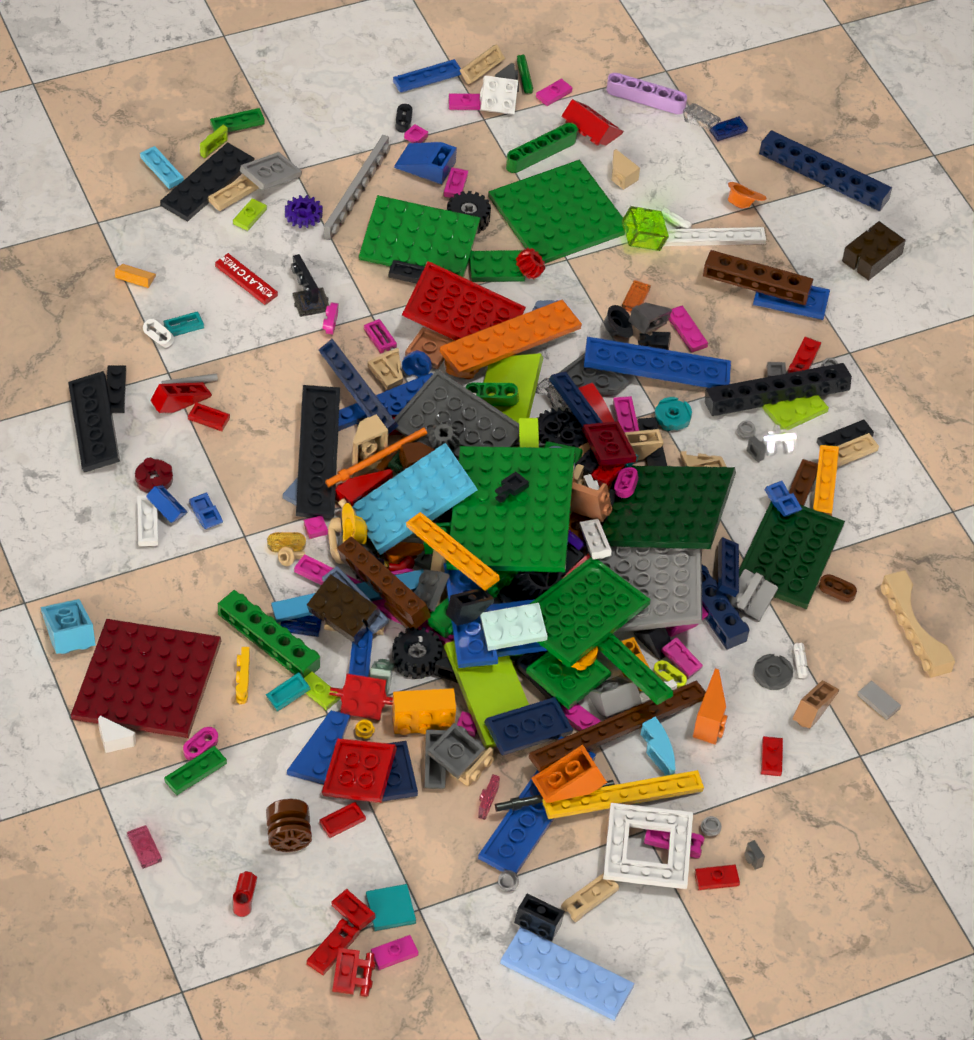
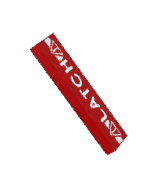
(246, 279)

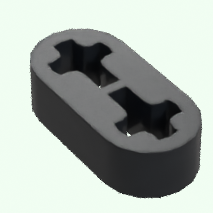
(400, 117)

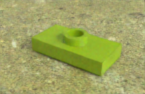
(213, 141)
(249, 214)
(320, 691)

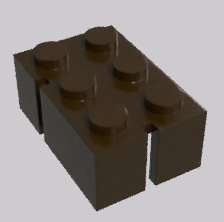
(876, 250)
(343, 609)

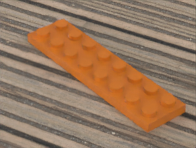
(510, 337)

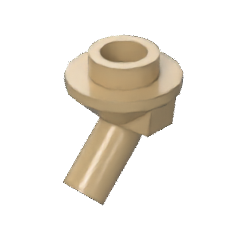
(287, 556)

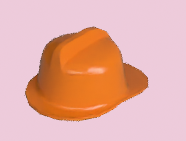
(742, 196)

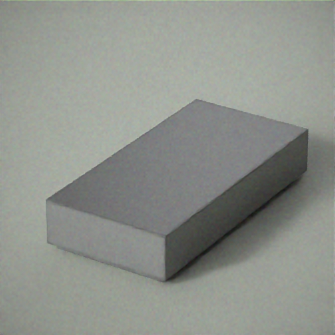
(879, 700)

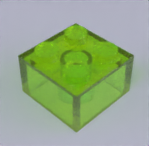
(645, 228)

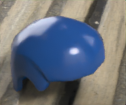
(416, 364)

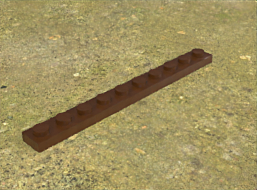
(617, 725)

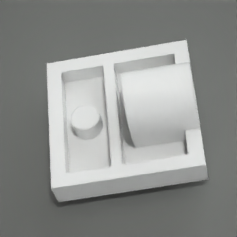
(498, 95)

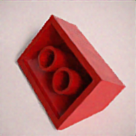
(591, 123)

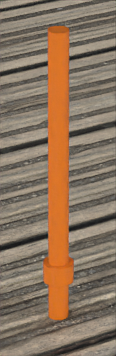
(345, 474)

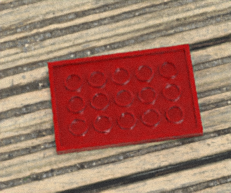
(456, 304)

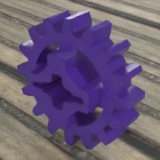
(303, 211)

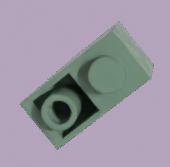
(384, 670)

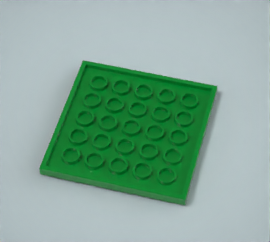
(558, 211)

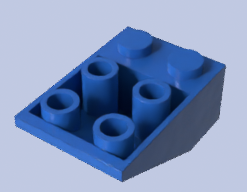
(428, 160)

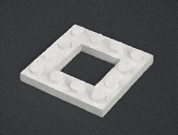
(658, 874)

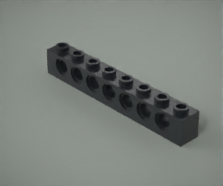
(777, 388)

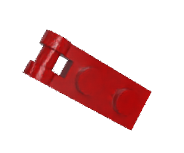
(805, 355)
(326, 954)

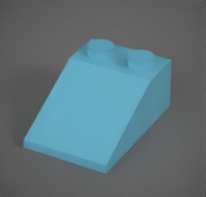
(68, 626)

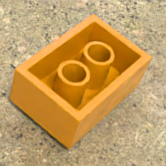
(423, 710)

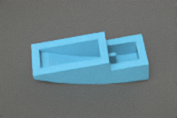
(658, 746)

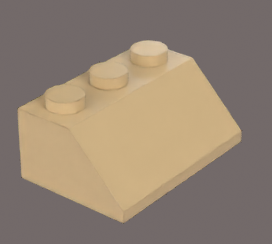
(368, 440)

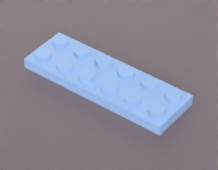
(567, 973)

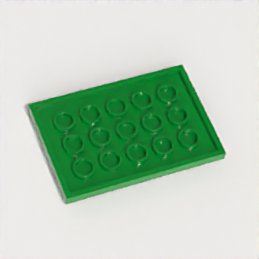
(418, 235)
(586, 610)

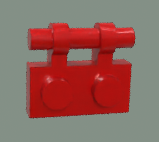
(346, 972)

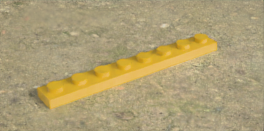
(628, 794)

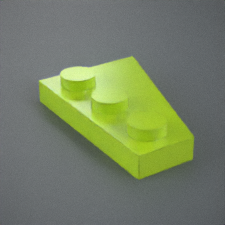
(794, 413)

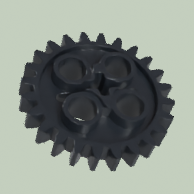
(560, 428)

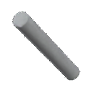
(203, 378)

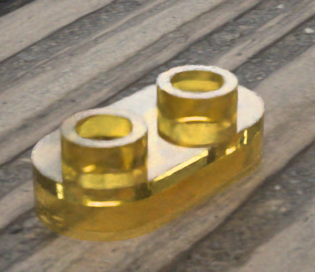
(286, 539)

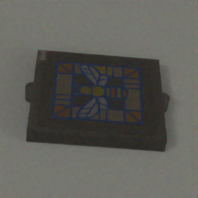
(306, 307)

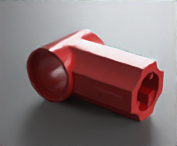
(244, 893)

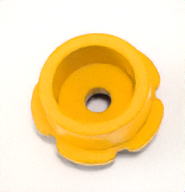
(364, 725)

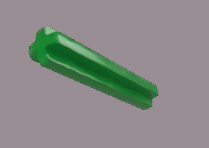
(524, 74)

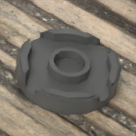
(773, 672)

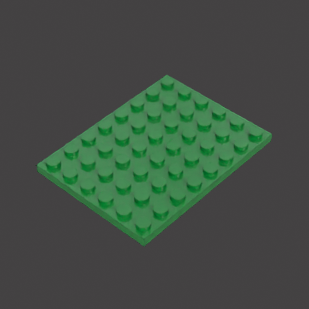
(526, 528)

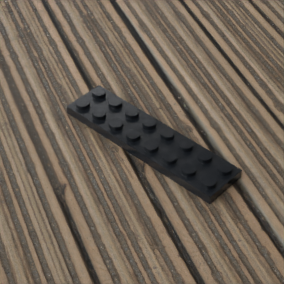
(317, 451)

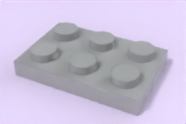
(270, 171)

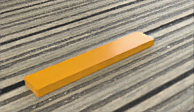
(452, 551)

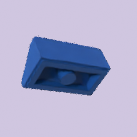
(166, 503)

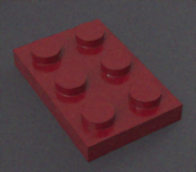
(609, 443)

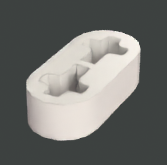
(156, 335)

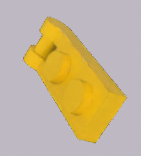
(242, 676)

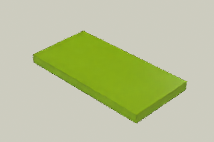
(524, 373)
(488, 690)

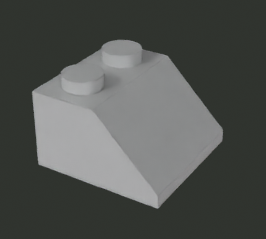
(615, 696)

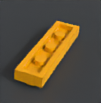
(826, 479)

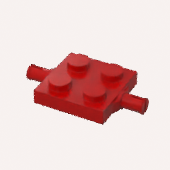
(363, 696)

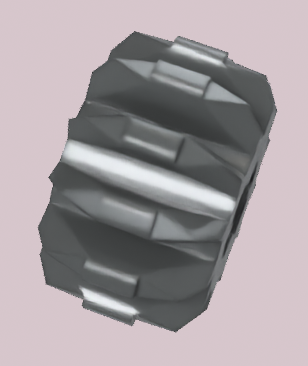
(449, 431)

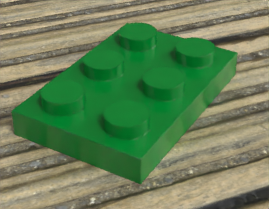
(495, 266)

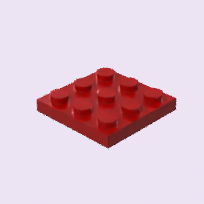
(359, 770)

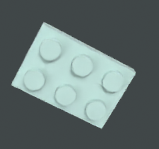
(513, 626)

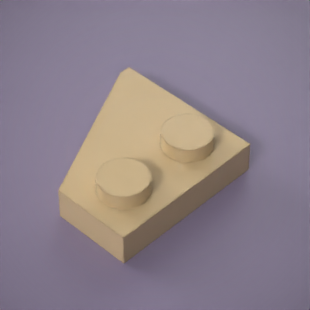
(387, 369)
(701, 460)

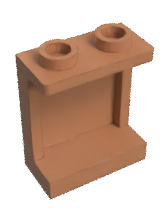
(591, 502)

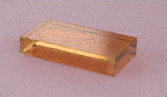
(636, 295)

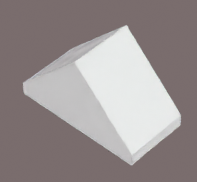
(115, 736)

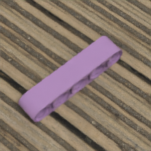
(646, 93)

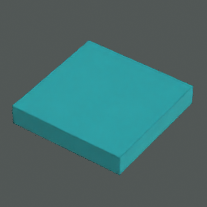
(391, 907)

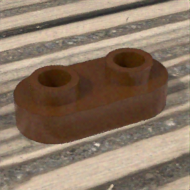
(838, 588)

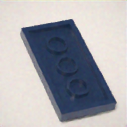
(528, 726)

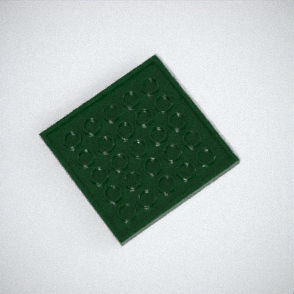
(671, 508)

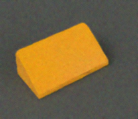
(134, 275)

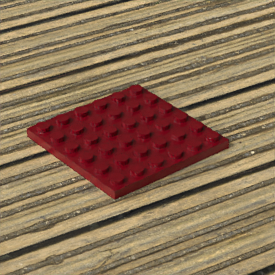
(147, 678)

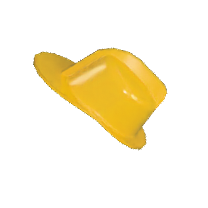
(353, 525)

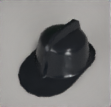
(618, 322)

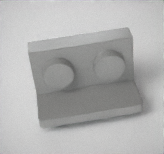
(753, 595)

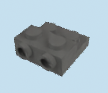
(456, 750)

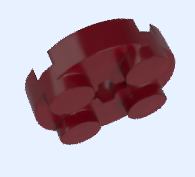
(153, 466)

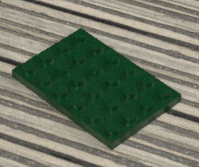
(793, 551)

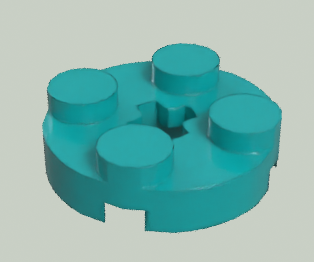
(673, 422)

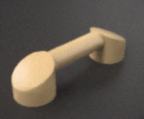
(334, 527)

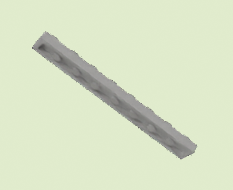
(355, 189)

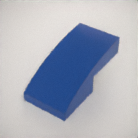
(782, 499)
(205, 511)

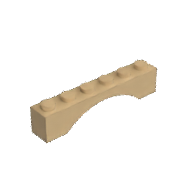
(933, 654)

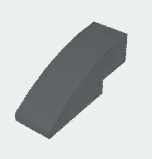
(434, 772)

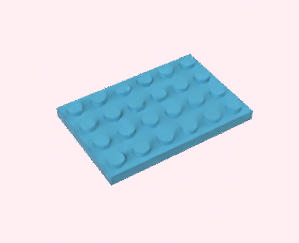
(425, 487)

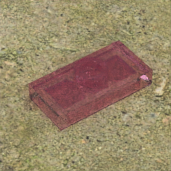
(487, 797)
(144, 846)

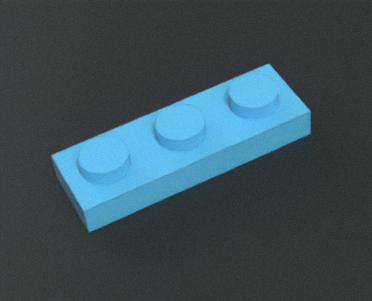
(161, 167)

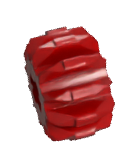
(530, 263)

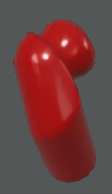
(407, 563)

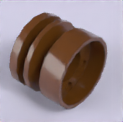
(288, 825)

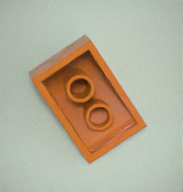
(711, 715)
(569, 777)

